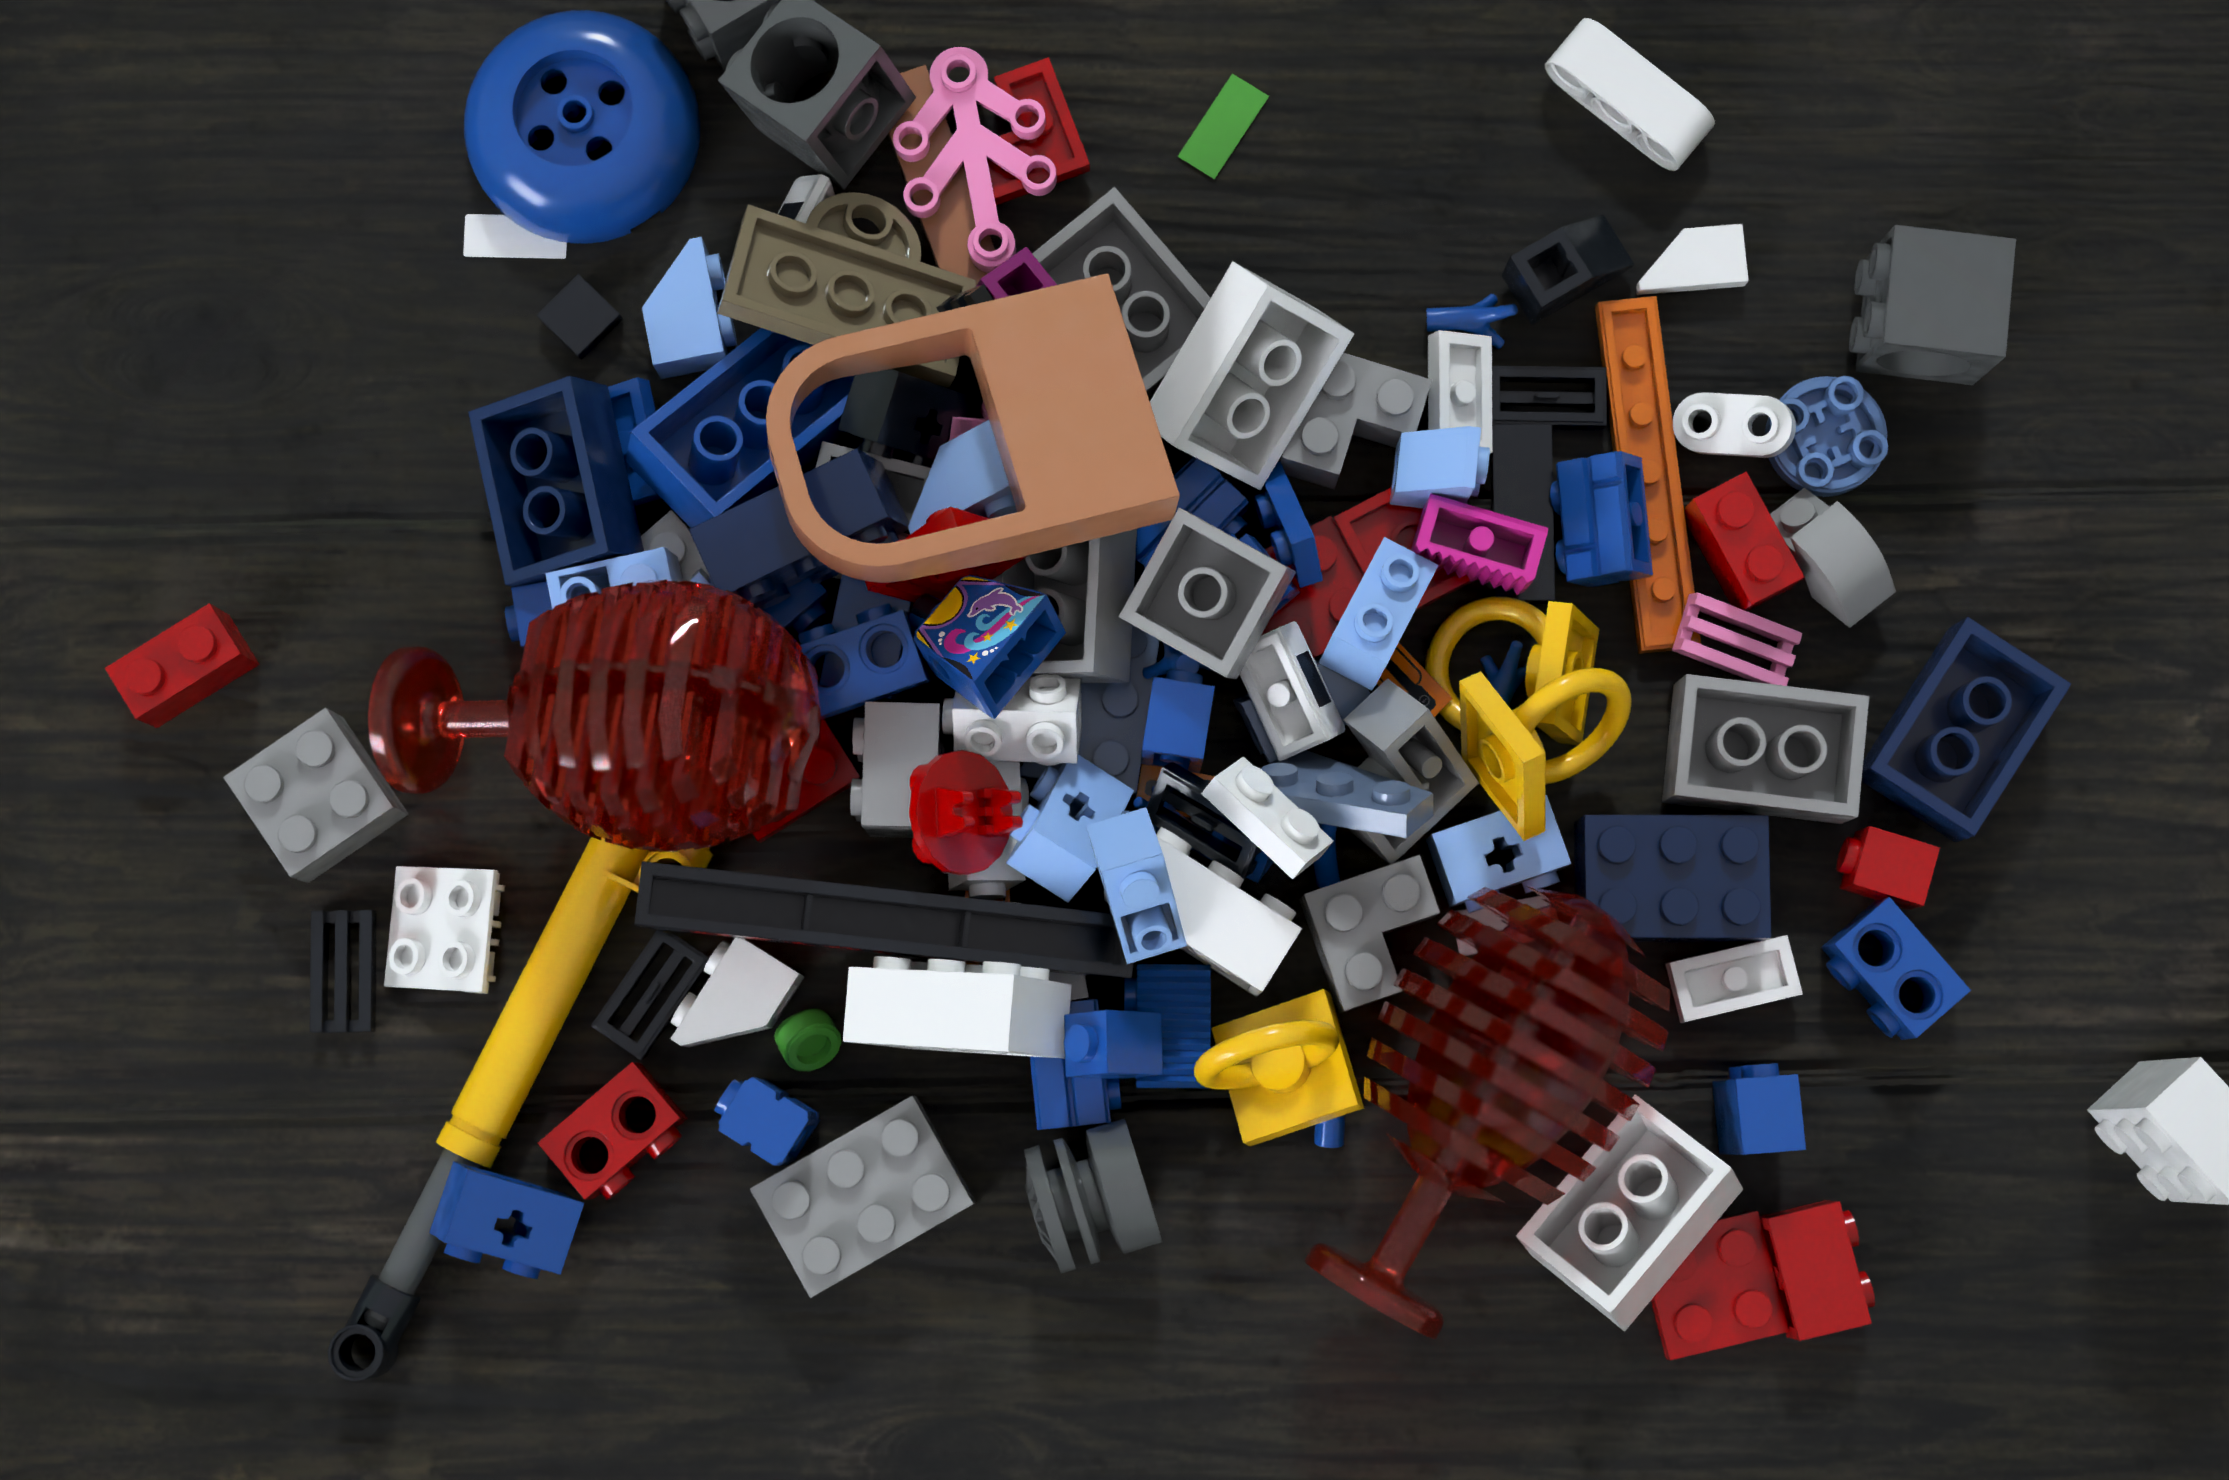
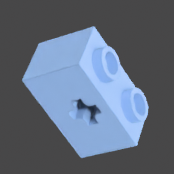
(1378, 613)
(1054, 838)
(1462, 862)

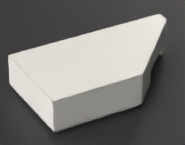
(1699, 261)

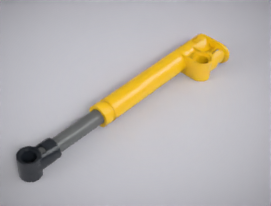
(501, 1082)

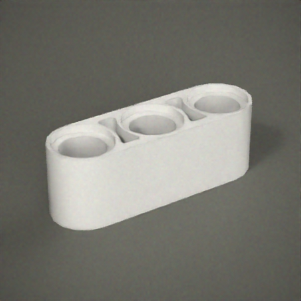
(1629, 94)

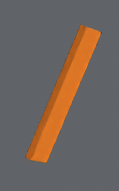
(1644, 427)

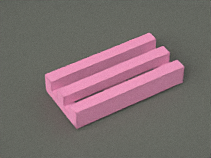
(1779, 656)

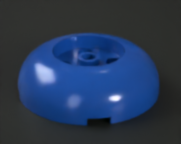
(560, 188)

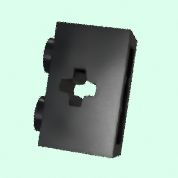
(903, 414)

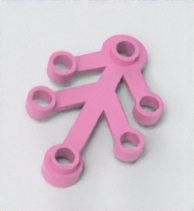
(973, 146)

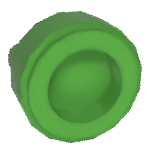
(808, 1039)

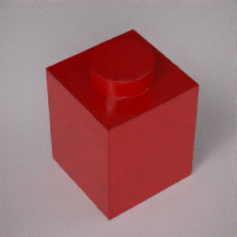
(1887, 865)

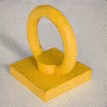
(1563, 645)
(1508, 753)
(1282, 1068)

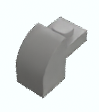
(1835, 556)

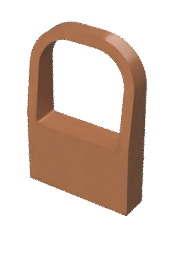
(1061, 410)

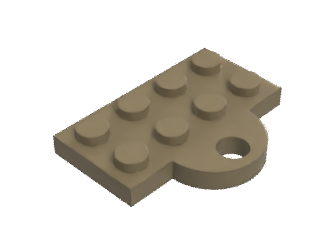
(833, 278)

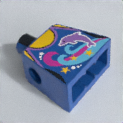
(985, 638)

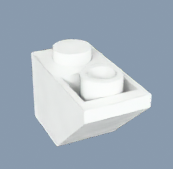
(740, 997)

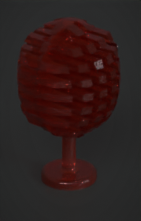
(632, 716)
(1502, 1071)

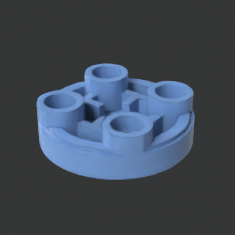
(1836, 436)

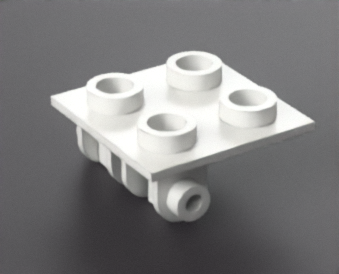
(443, 929)

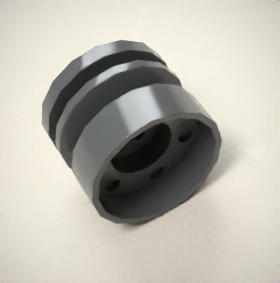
(1091, 1196)

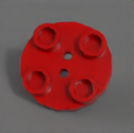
(961, 812)

